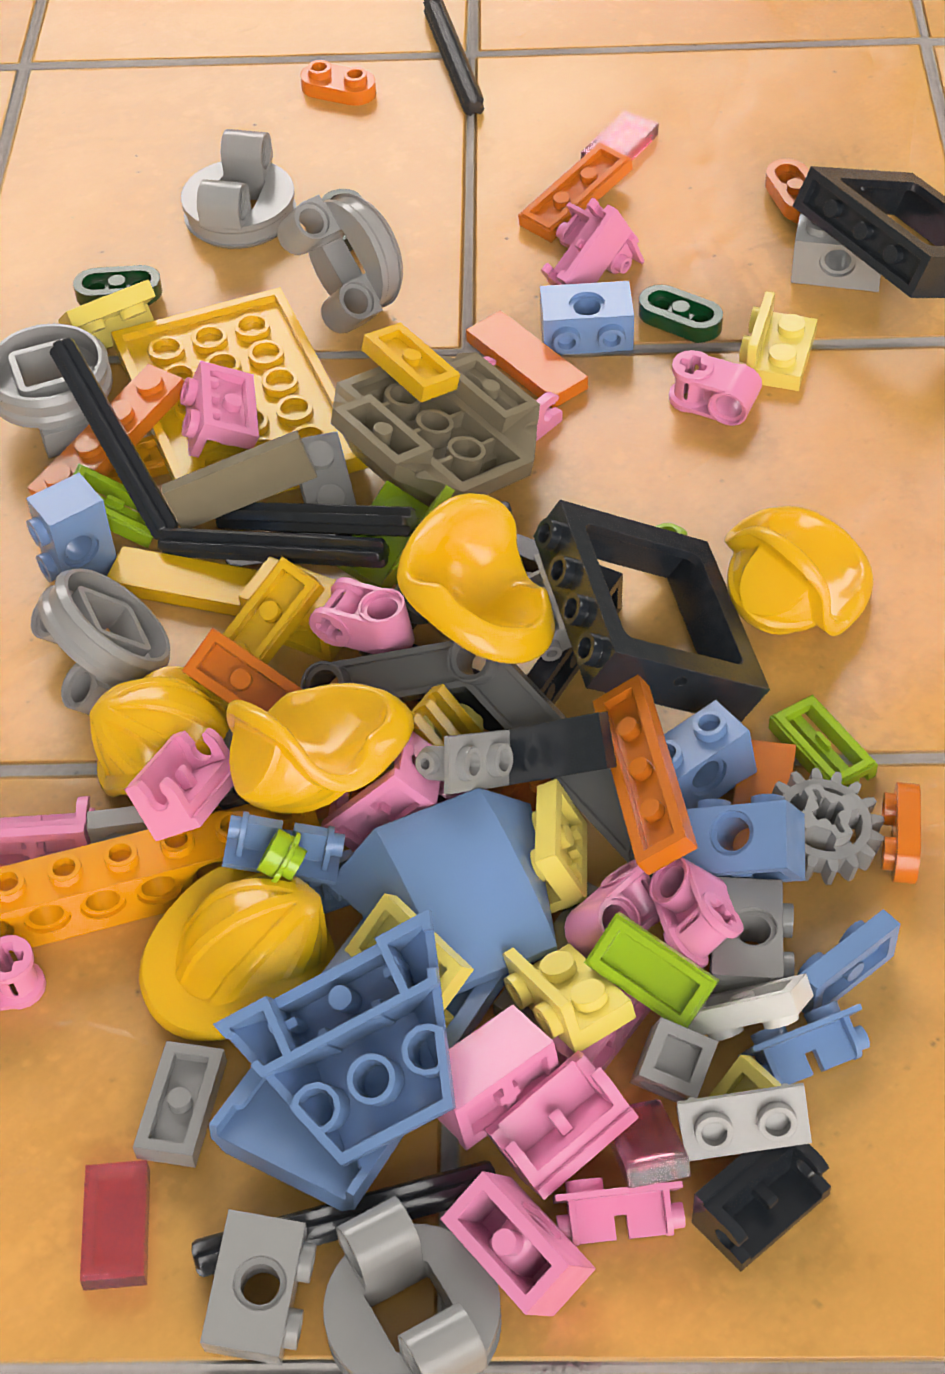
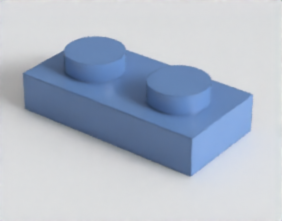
(857, 956)

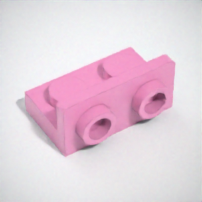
(219, 408)

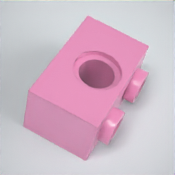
(517, 1244)

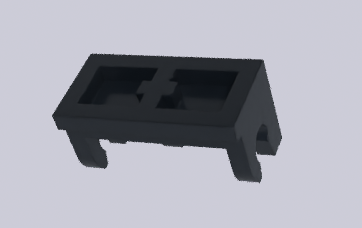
(759, 1200)

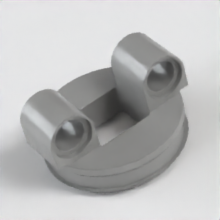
(220, 195)
(353, 295)
(34, 389)
(76, 619)
(387, 1256)

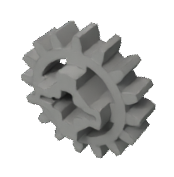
(829, 818)

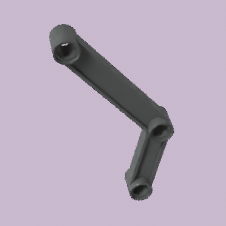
(502, 690)

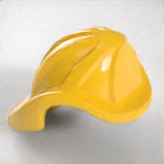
(796, 572)
(471, 582)
(142, 715)
(314, 745)
(229, 946)

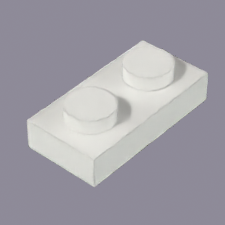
(769, 1003)

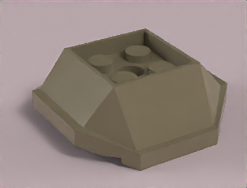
(462, 439)

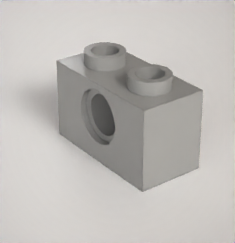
(827, 263)
(764, 922)
(251, 1247)

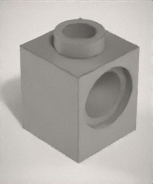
(674, 1061)

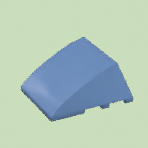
(469, 869)
(357, 1045)

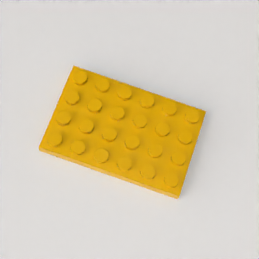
(247, 335)

